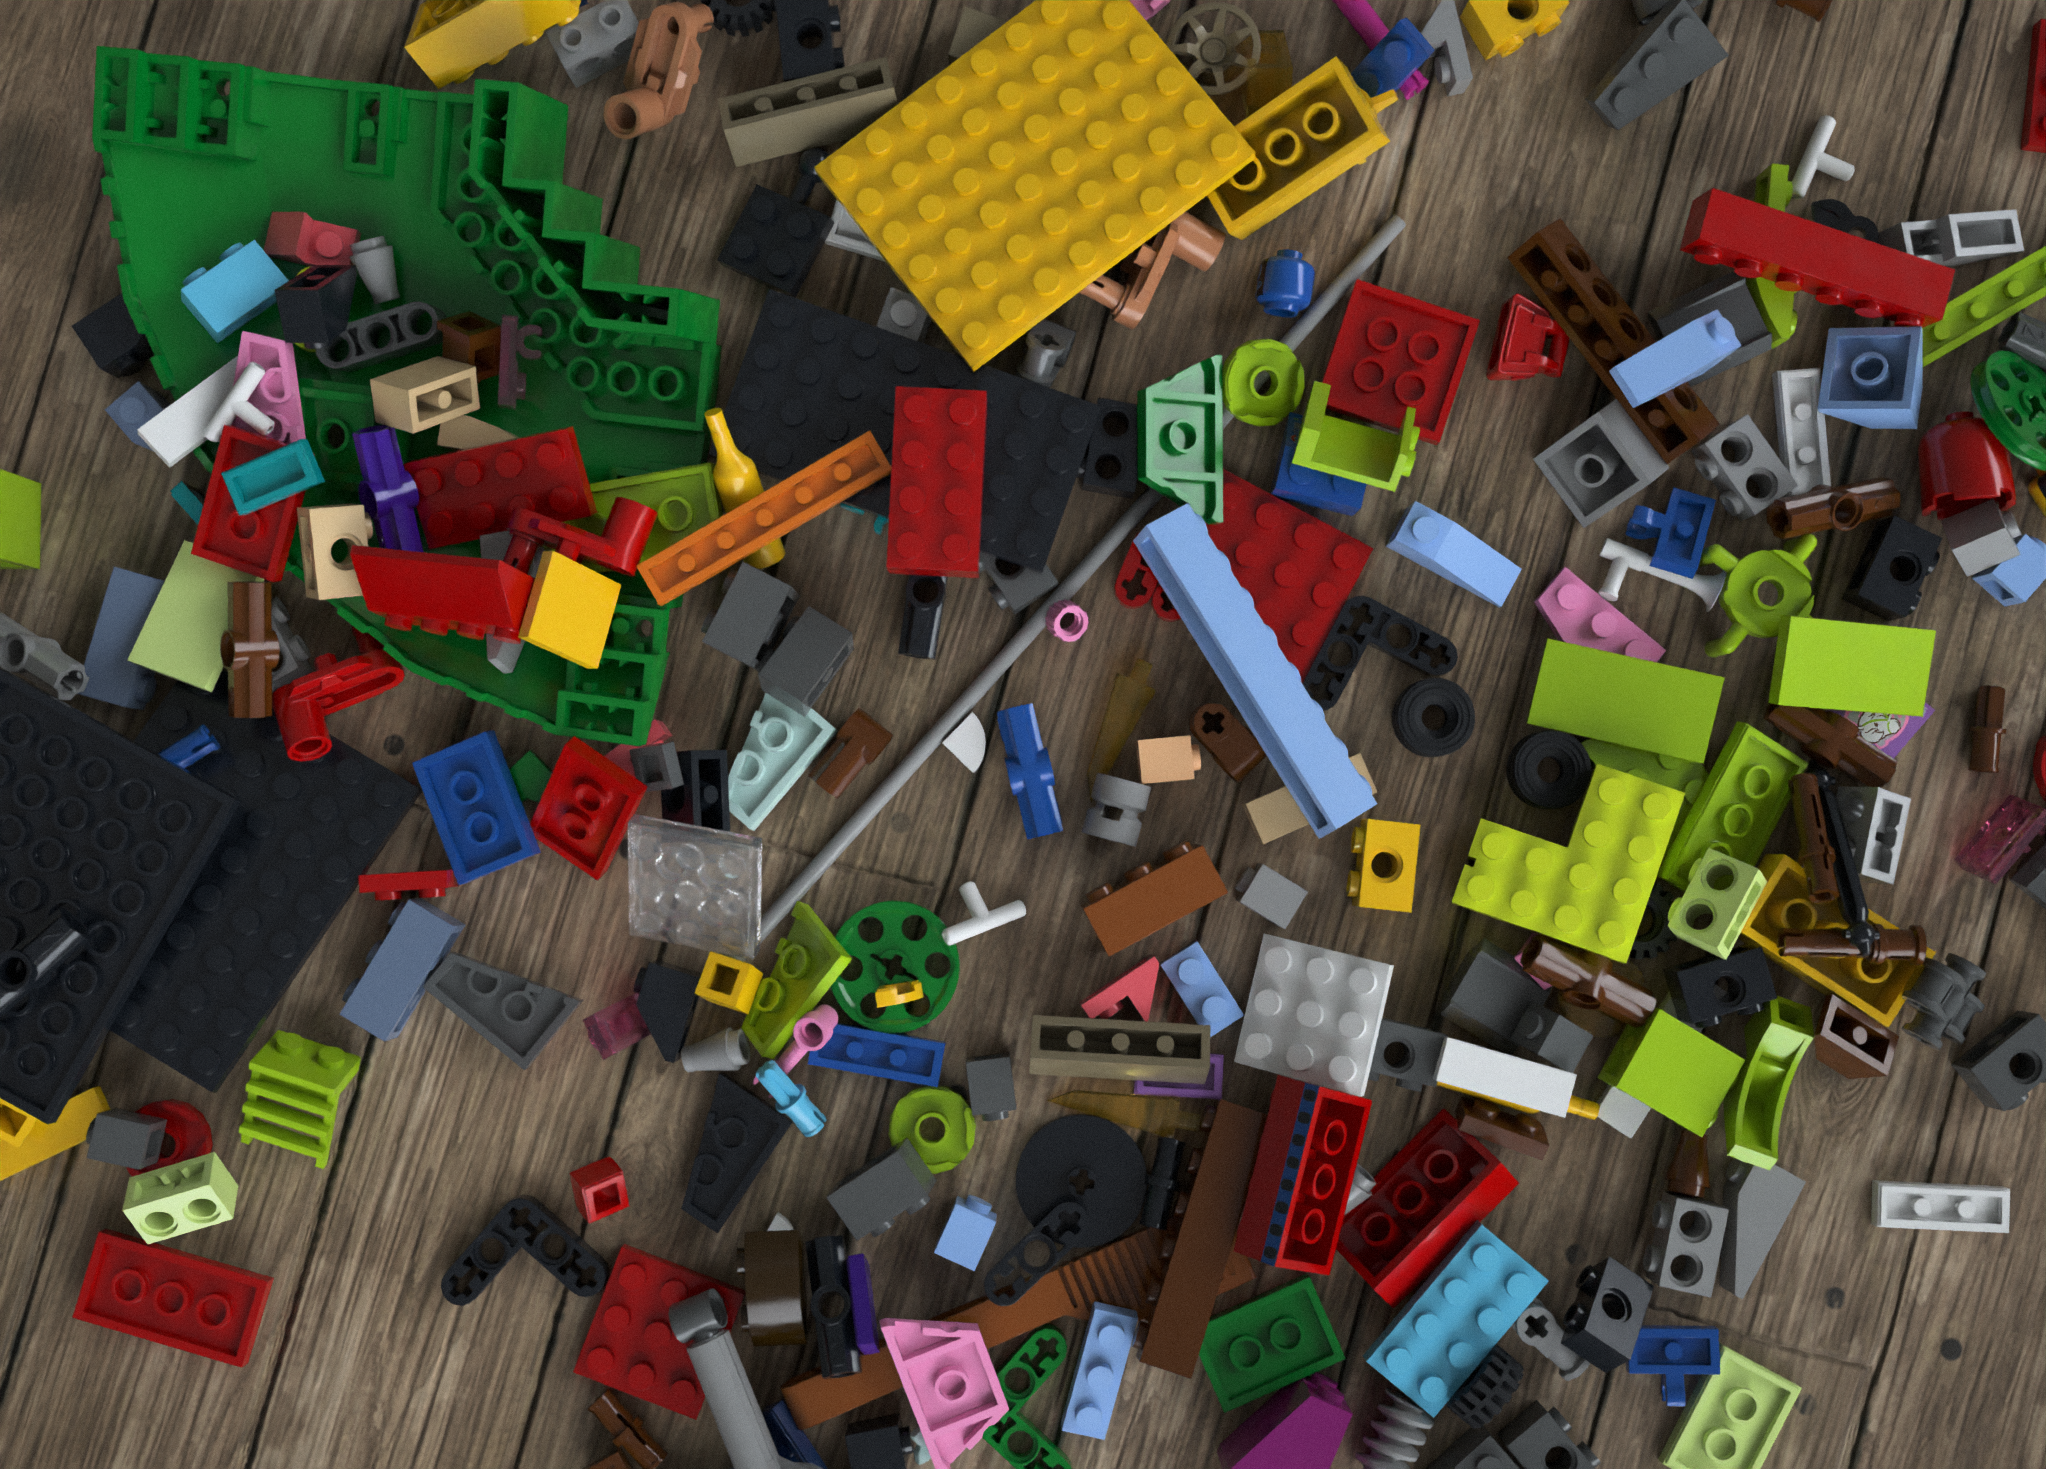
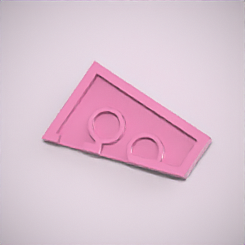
(278, 390)
(1588, 620)

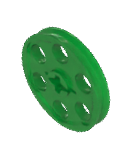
(2013, 404)
(914, 954)

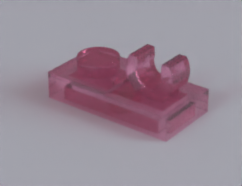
(511, 382)
(2002, 839)
(616, 1027)

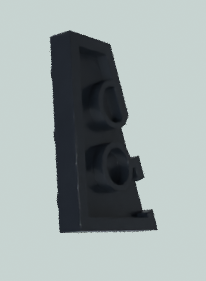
(732, 1151)

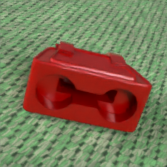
(1521, 339)

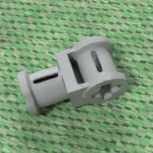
(1547, 1337)

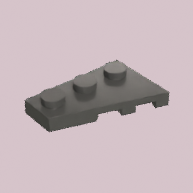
(1657, 64)
(502, 1006)

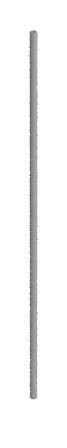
(1036, 623)

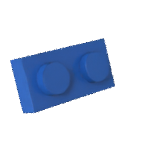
(1393, 59)

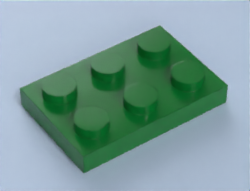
(1268, 1343)

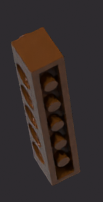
(1607, 334)

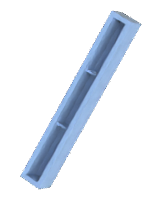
(1254, 670)

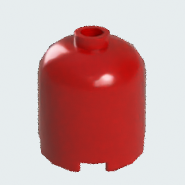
(1963, 467)

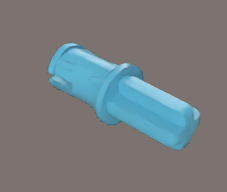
(791, 1099)

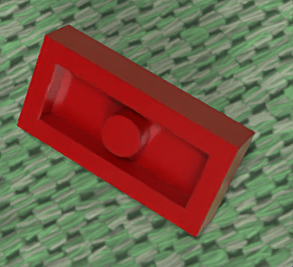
(390, 885)

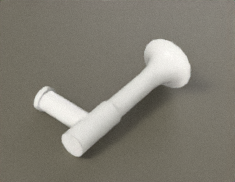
(1625, 556)

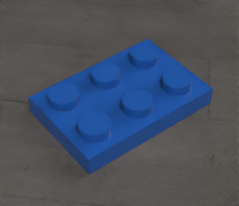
(476, 807)

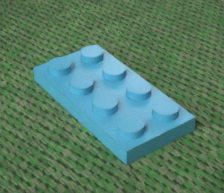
(1455, 1318)

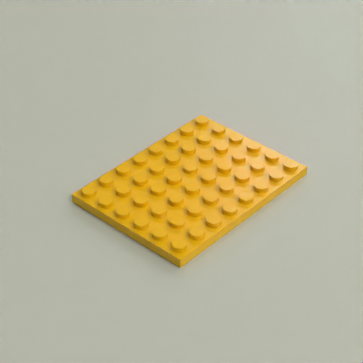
(1033, 167)

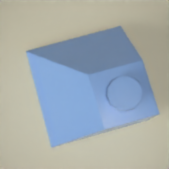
(1873, 376)

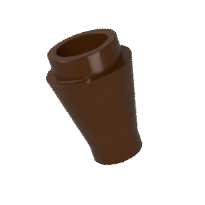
(1689, 1166)

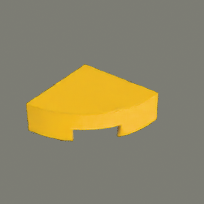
(898, 993)

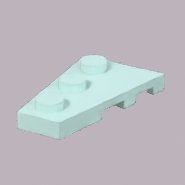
(774, 758)

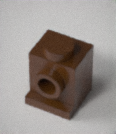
(473, 342)

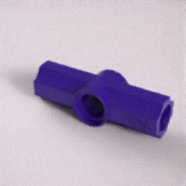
(387, 488)

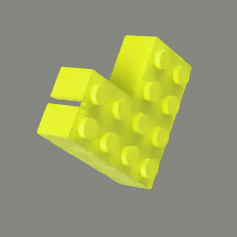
(1591, 888)

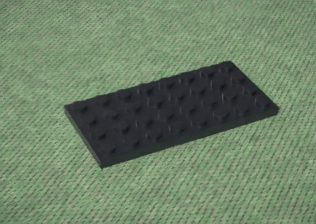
(829, 378)

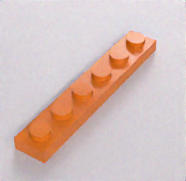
(764, 518)

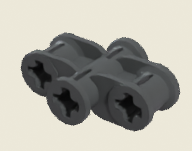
(1943, 1001)

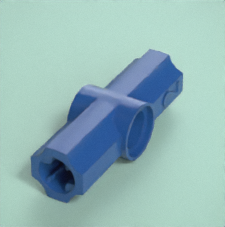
(1029, 771)

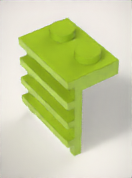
(301, 1076)

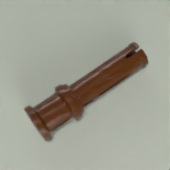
(1892, 945)

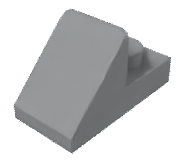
(1446, 37)

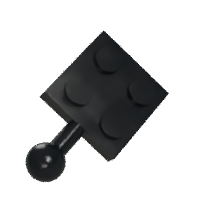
(779, 235)

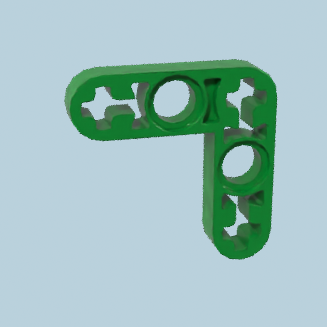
(1016, 1399)

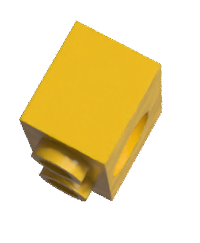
(1498, 32)
(1401, 845)

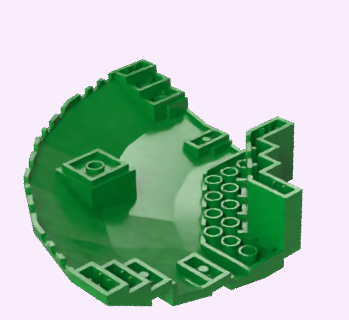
(474, 226)

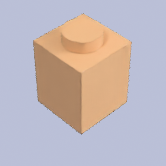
(1167, 759)

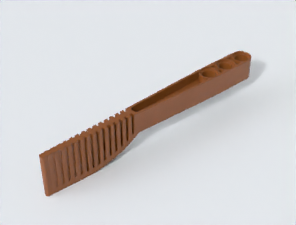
(1109, 1275)

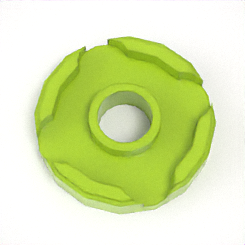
(1239, 377)
(950, 1109)

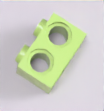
(1728, 906)
(180, 1198)

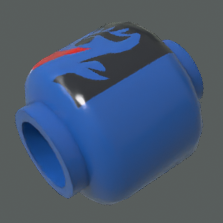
(1285, 284)

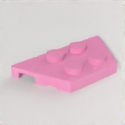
(946, 1382)

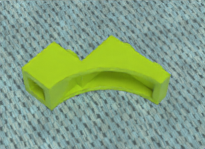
(1754, 1106)

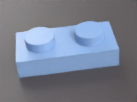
(1201, 988)

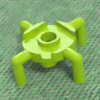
(1741, 585)

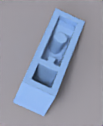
(1676, 358)
(1453, 553)

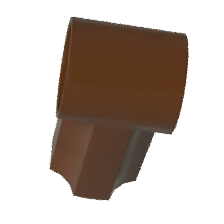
(856, 745)

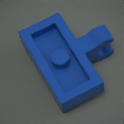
(1678, 531)
(1675, 1352)

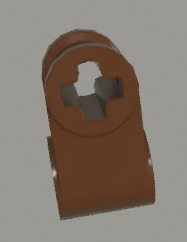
(1232, 745)

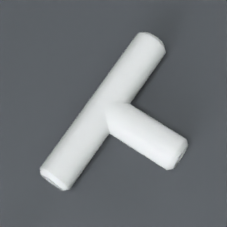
(1815, 158)
(237, 405)
(982, 919)

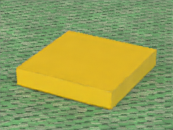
(569, 610)

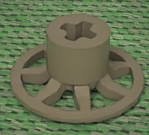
(1215, 51)

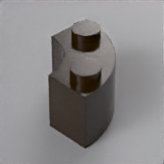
(773, 1288)

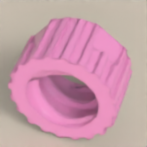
(1072, 632)

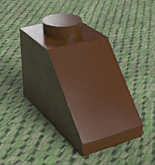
(1853, 1041)

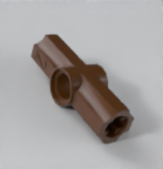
(1833, 507)
(249, 649)
(1833, 743)
(1588, 981)

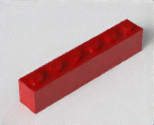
(1816, 260)

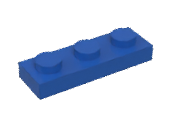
(882, 1054)

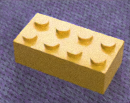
(1298, 147)
(1863, 985)

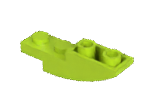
(1773, 303)

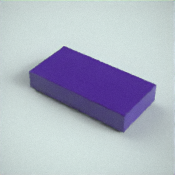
(862, 1304)

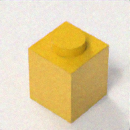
(729, 982)

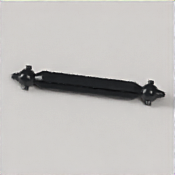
(1851, 896)

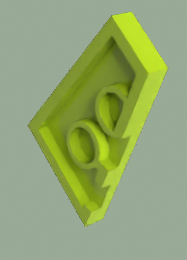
(802, 975)

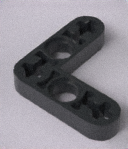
(1374, 634)
(517, 1237)

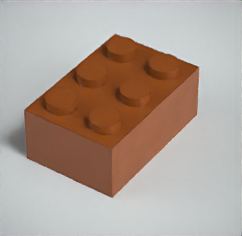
(1153, 896)

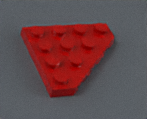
(1289, 565)

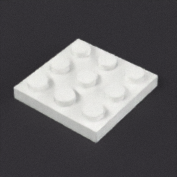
(1314, 1014)

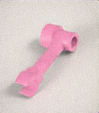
(810, 1034)

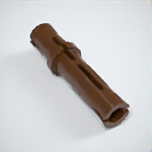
(1814, 852)

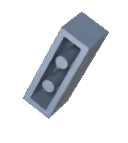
(116, 632)
(400, 968)

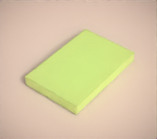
(188, 621)
(1731, 1417)

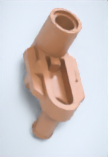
(659, 70)
(1184, 238)

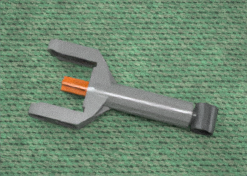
(726, 1383)

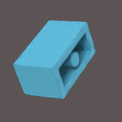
(233, 289)

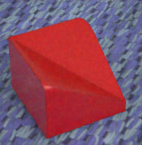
(599, 1189)

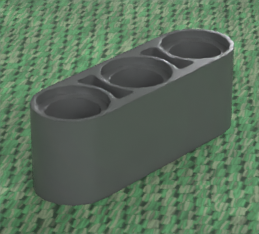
(403, 341)

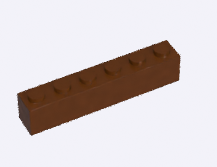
(1201, 1239)

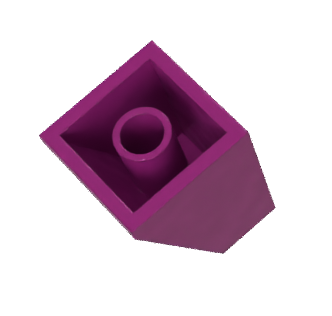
(1291, 1429)

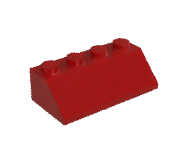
(443, 592)
(1422, 1207)

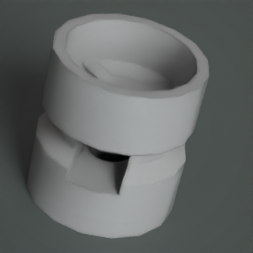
(1120, 794)

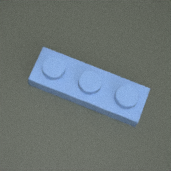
(1099, 1370)

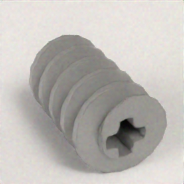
(1396, 1434)

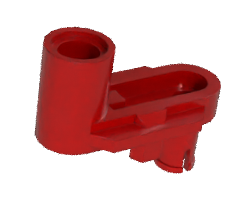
(616, 549)
(331, 688)

